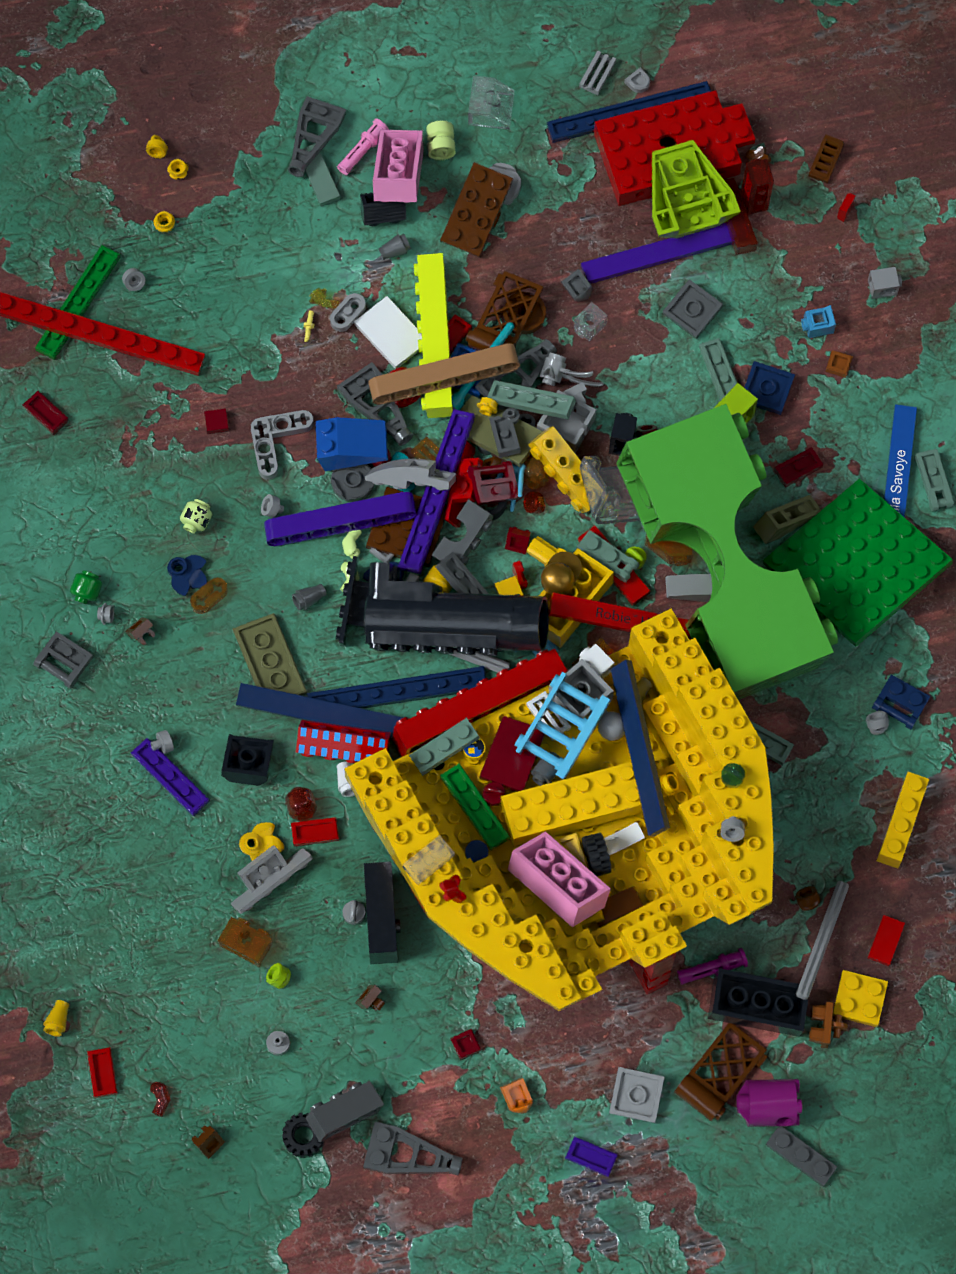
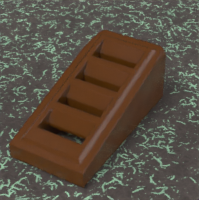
(830, 146)

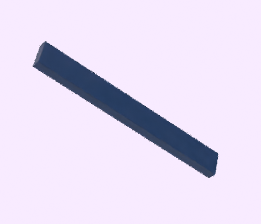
(583, 123)
(403, 689)
(313, 709)
(640, 748)

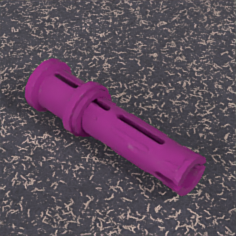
(728, 961)

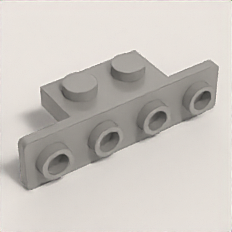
(266, 874)

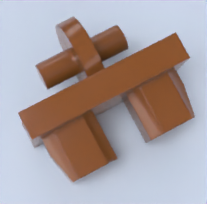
(823, 1034)

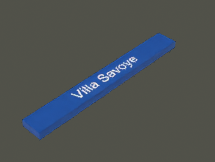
(900, 457)

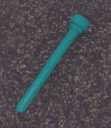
(457, 398)

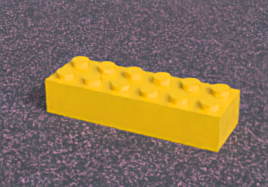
(572, 803)

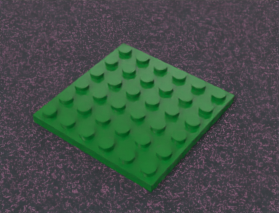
(861, 561)

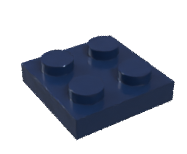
(769, 386)

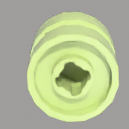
(440, 138)

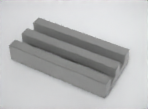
(604, 59)

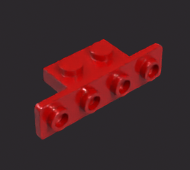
(462, 488)

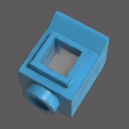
(818, 322)

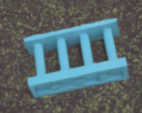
(585, 725)

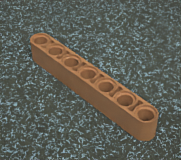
(443, 374)

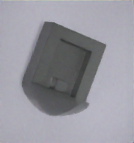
(577, 286)

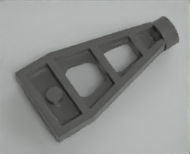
(320, 113)
(535, 355)
(357, 386)
(381, 1147)

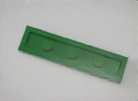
(475, 807)

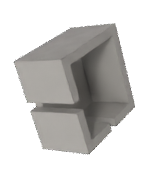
(573, 428)

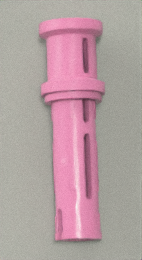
(368, 140)

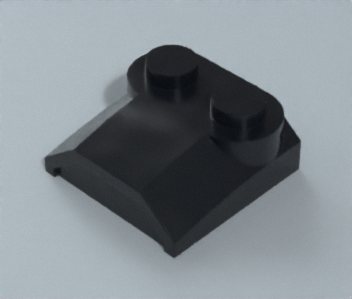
(247, 760)

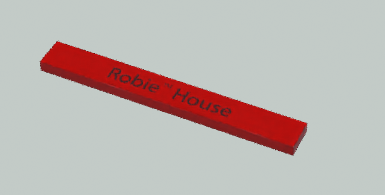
(600, 613)

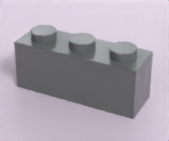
(344, 1110)

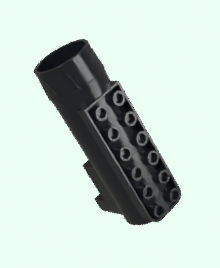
(427, 619)

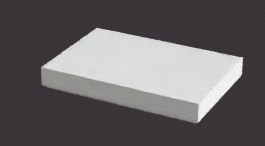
(390, 332)

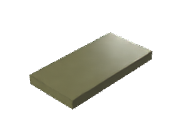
(482, 434)
(269, 656)

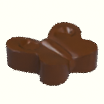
(759, 153)

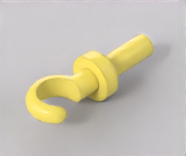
(308, 325)

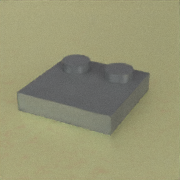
(692, 309)

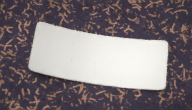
(624, 838)

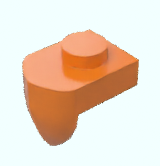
(517, 1096)

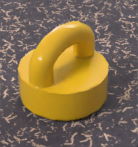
(156, 147)

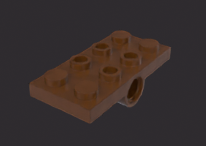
(477, 210)

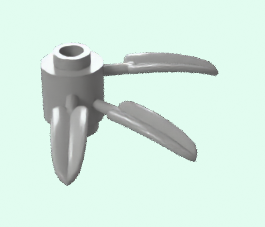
(554, 370)

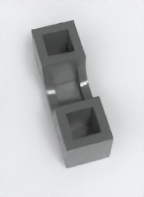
(476, 522)

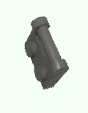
(66, 653)

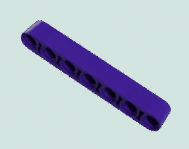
(340, 519)

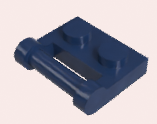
(905, 697)

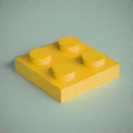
(860, 998)

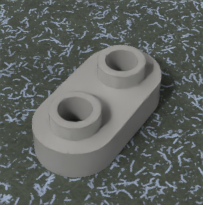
(347, 313)

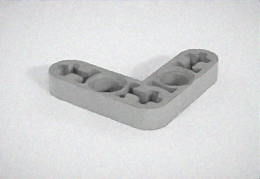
(271, 431)

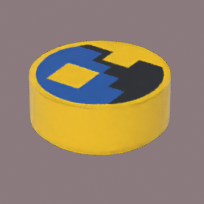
(475, 750)

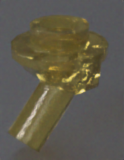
(319, 297)

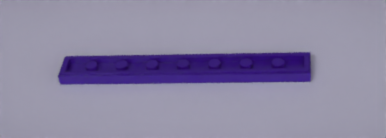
(655, 254)
(433, 499)

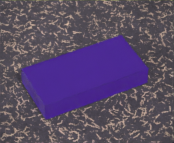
(591, 1156)

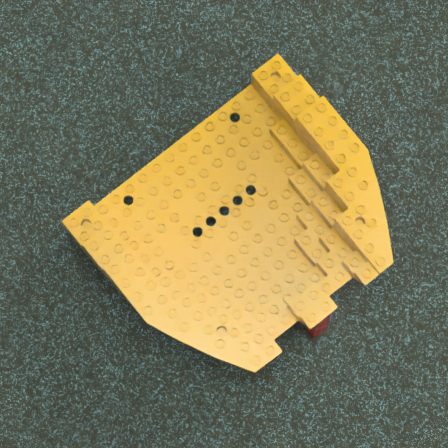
(678, 874)

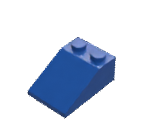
(350, 442)

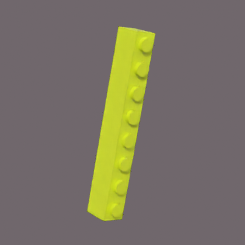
(433, 327)

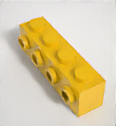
(562, 465)

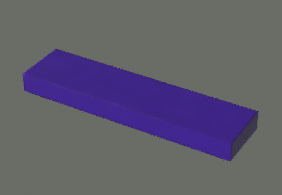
(170, 777)

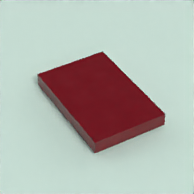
(503, 762)

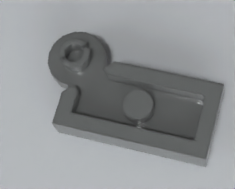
(505, 433)

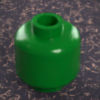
(86, 587)

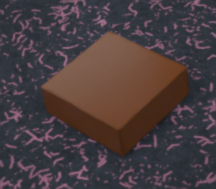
(839, 363)

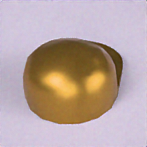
(561, 573)

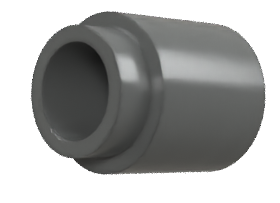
(544, 772)

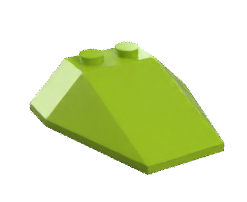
(688, 192)

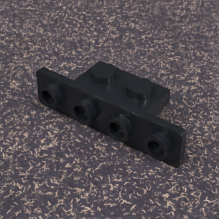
(356, 595)

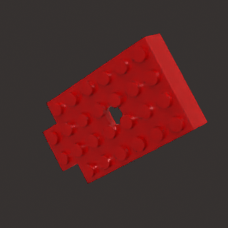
(631, 138)

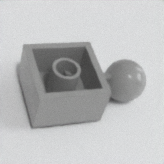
(588, 681)

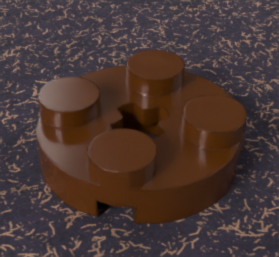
(536, 319)

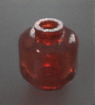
(301, 804)

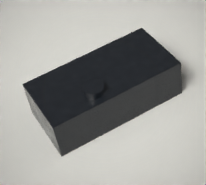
(381, 913)
(757, 1002)

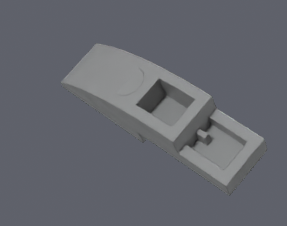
(405, 471)

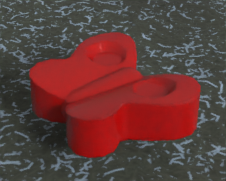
(451, 889)

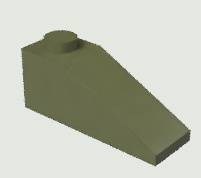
(786, 518)

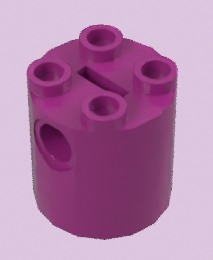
(770, 1102)

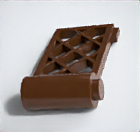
(483, 336)
(701, 1094)

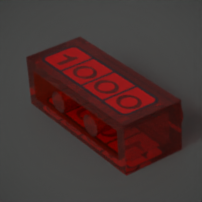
(757, 186)

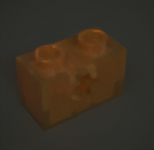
(252, 952)

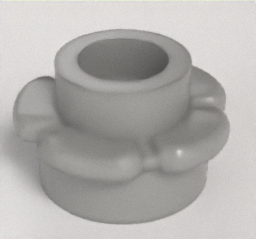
(105, 613)

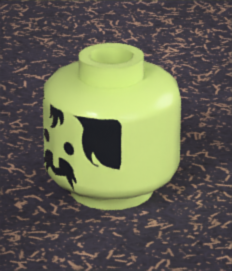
(196, 516)

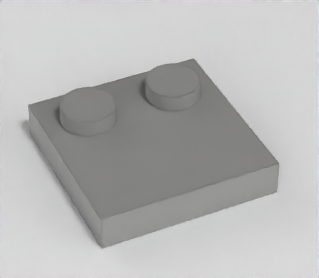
(636, 1095)

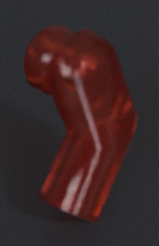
(162, 1096)

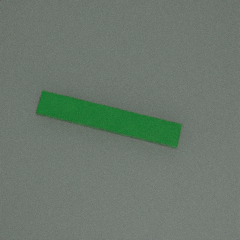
(81, 297)

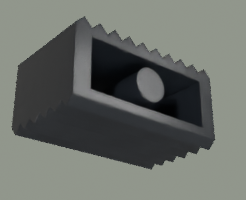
(381, 212)

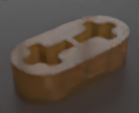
(206, 591)

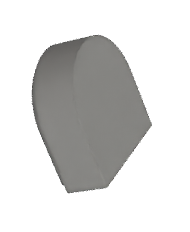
(638, 81)

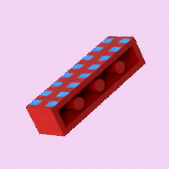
(339, 741)

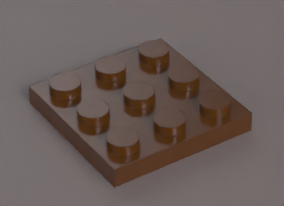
(394, 536)

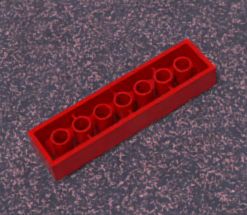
(479, 701)

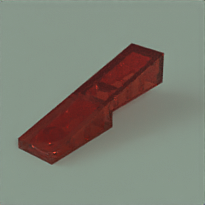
(740, 226)

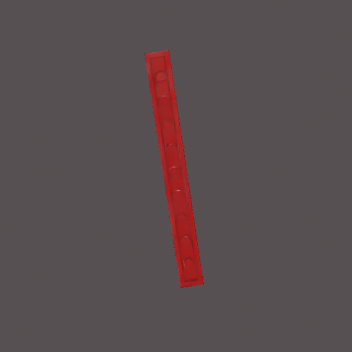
(101, 334)

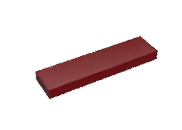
(634, 588)

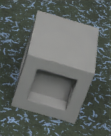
(884, 282)

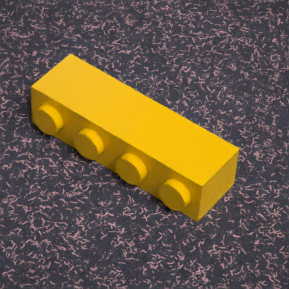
(902, 820)

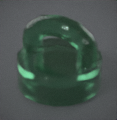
(732, 775)

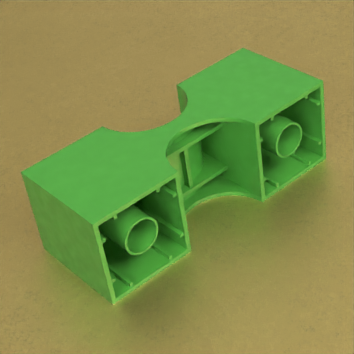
(688, 491)

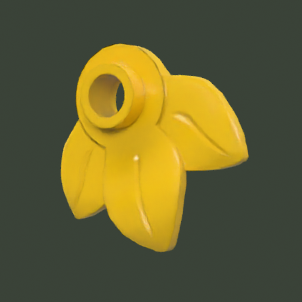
(262, 838)

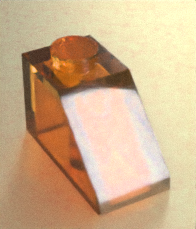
(671, 552)

